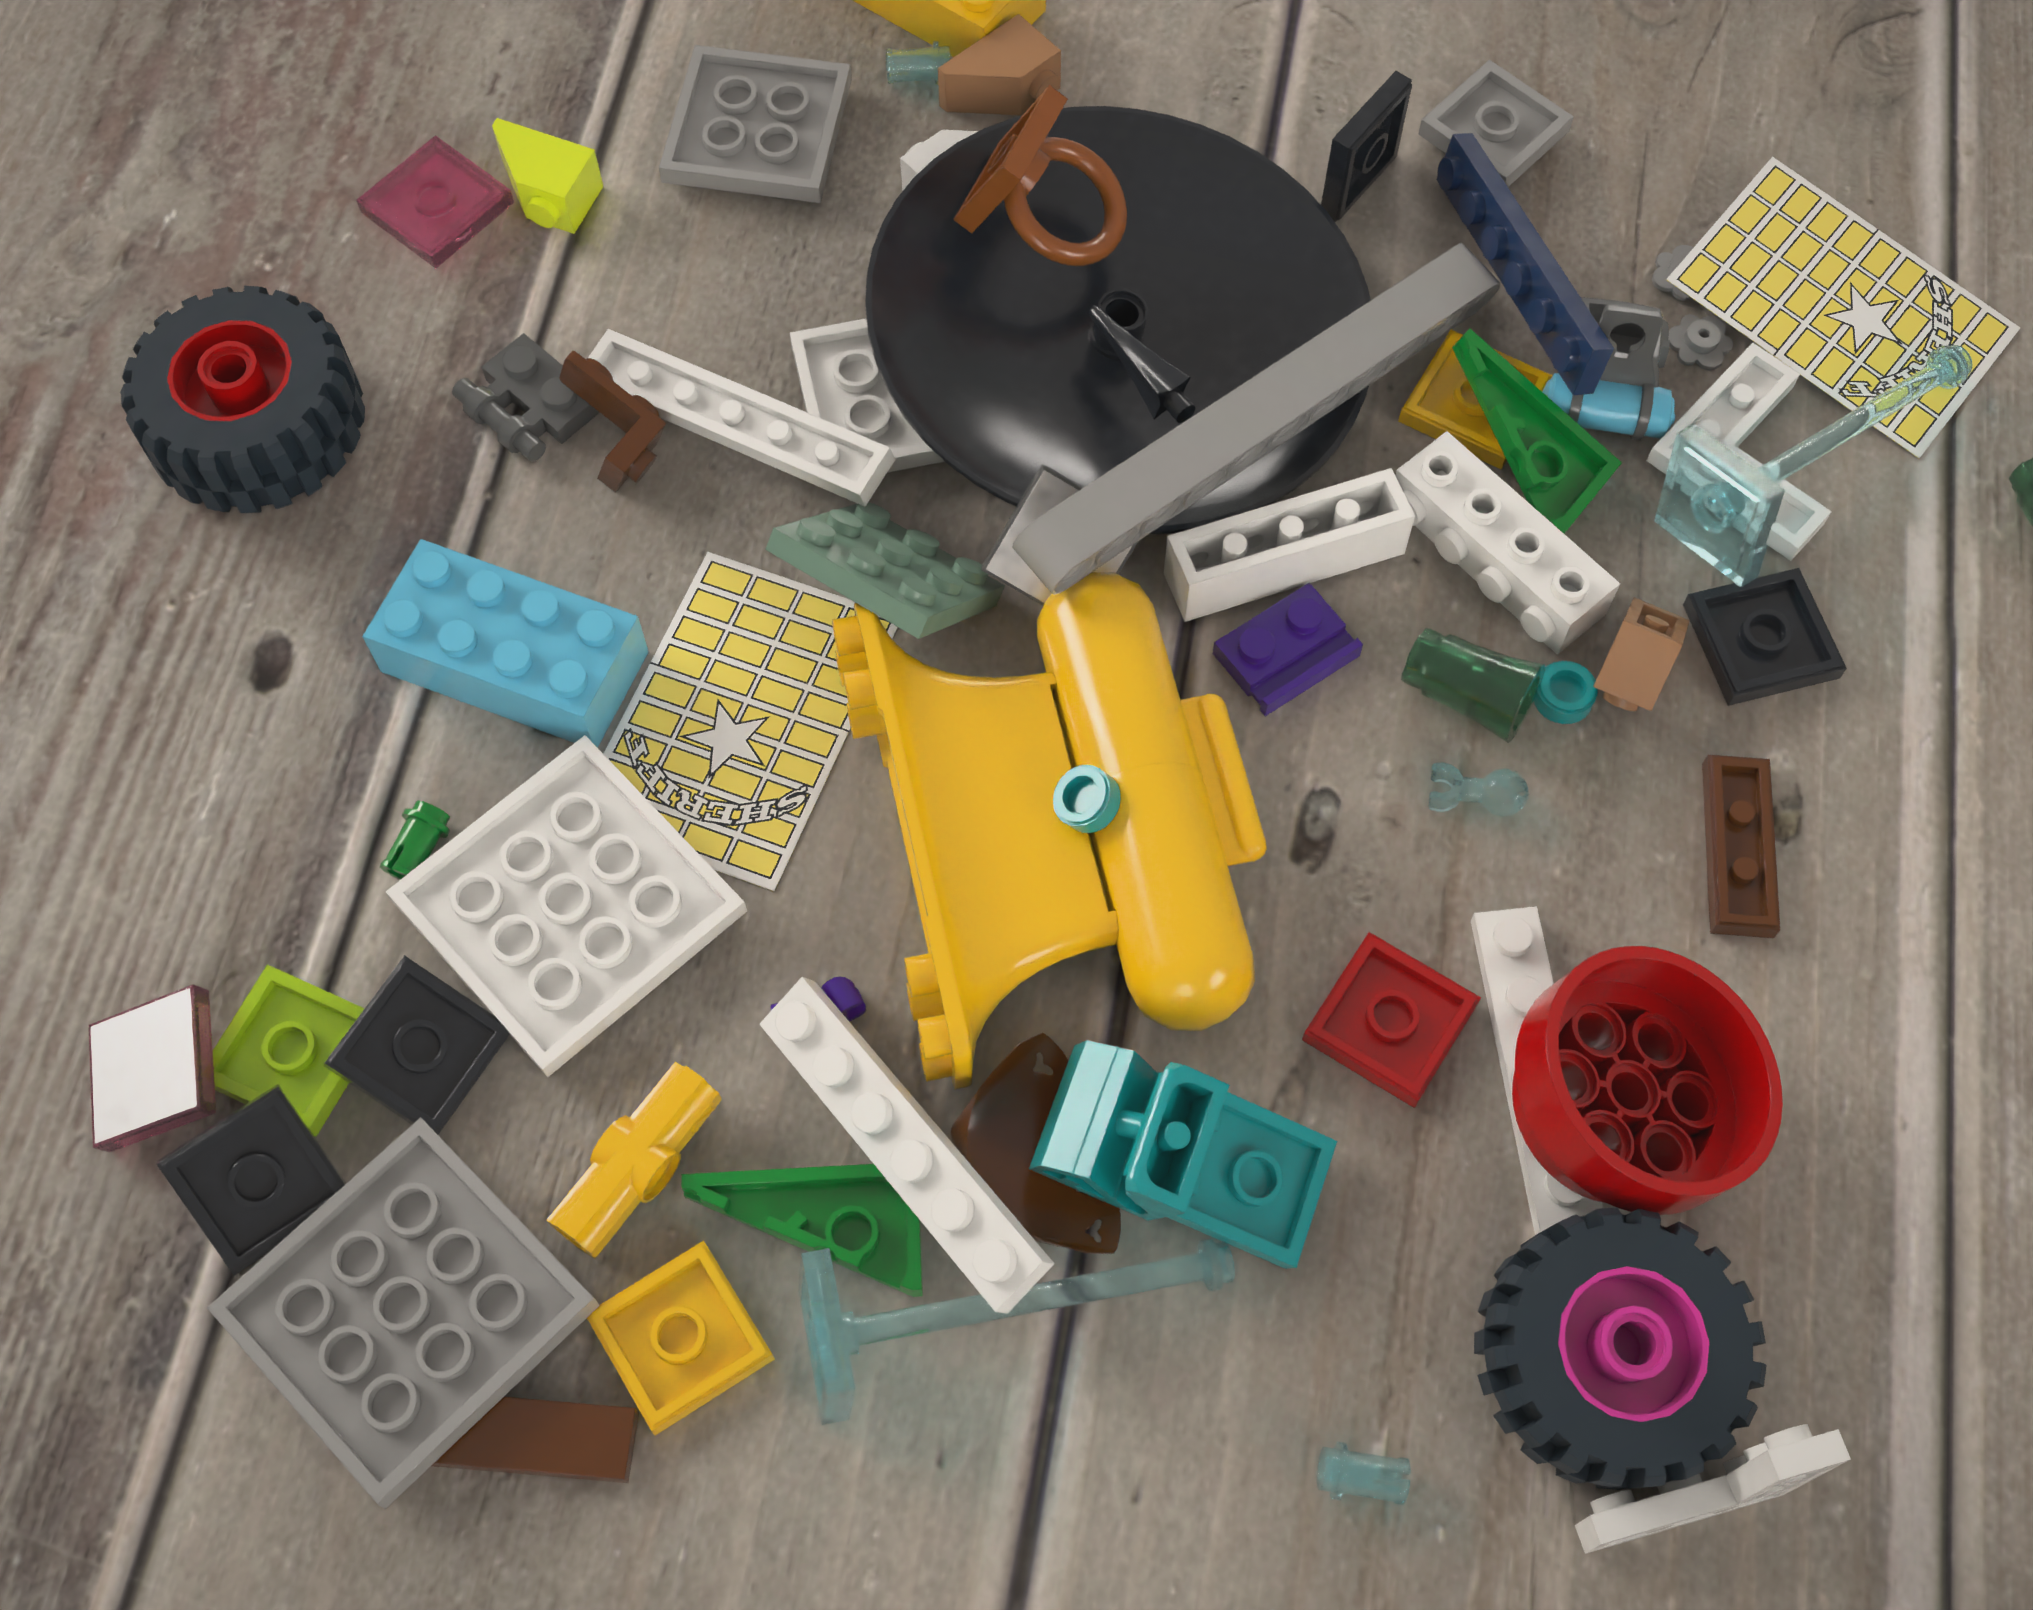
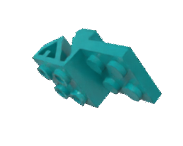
(1183, 1151)

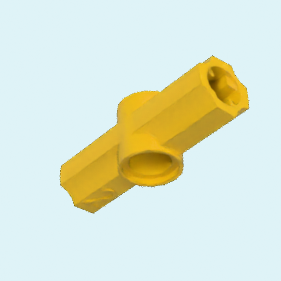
(634, 1159)

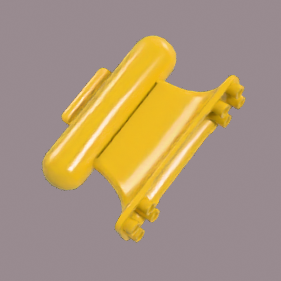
(996, 868)

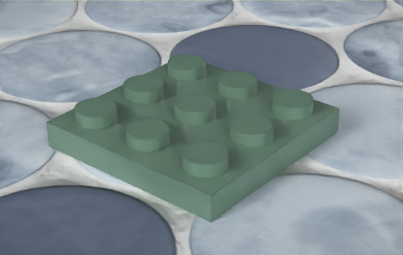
(887, 568)

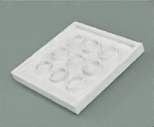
(566, 904)

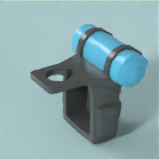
(1629, 388)

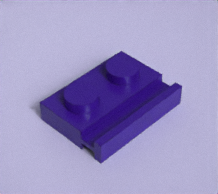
(1287, 649)

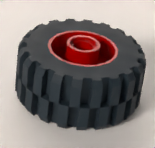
(243, 399)

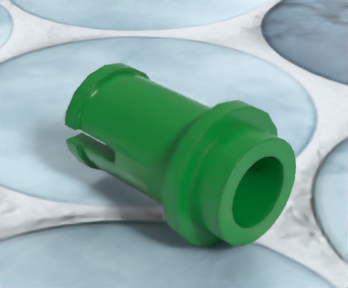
(416, 839)

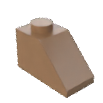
(1000, 71)
(1641, 656)

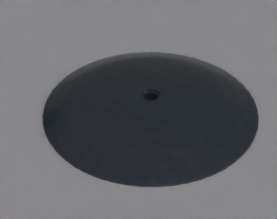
(1213, 274)

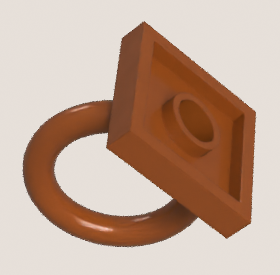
(1018, 166)

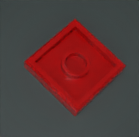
(1391, 1019)

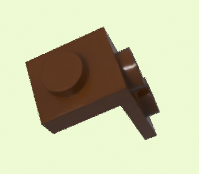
(632, 414)

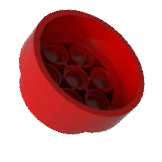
(1645, 1082)

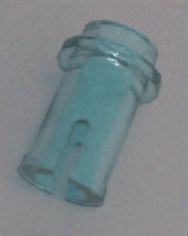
(916, 63)
(1362, 1474)

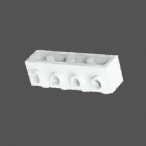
(1288, 544)
(1505, 544)

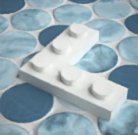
(1729, 414)
(1761, 1474)

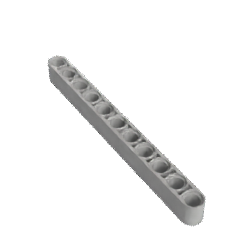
(1252, 420)

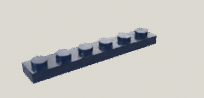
(1524, 265)

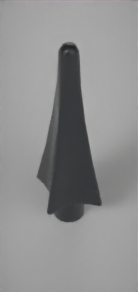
(1155, 378)

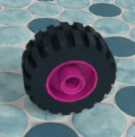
(1619, 1350)

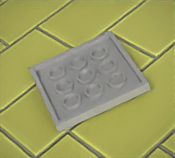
(402, 1311)

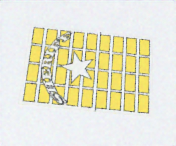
(1839, 300)
(739, 716)

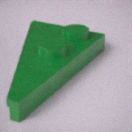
(1547, 450)
(824, 1208)

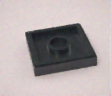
(1366, 145)
(1764, 636)
(418, 1046)
(252, 1178)

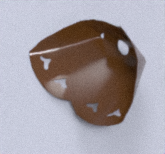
(1000, 1138)

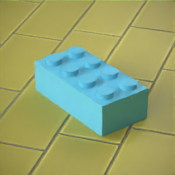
(507, 643)

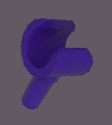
(844, 996)

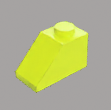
(549, 175)

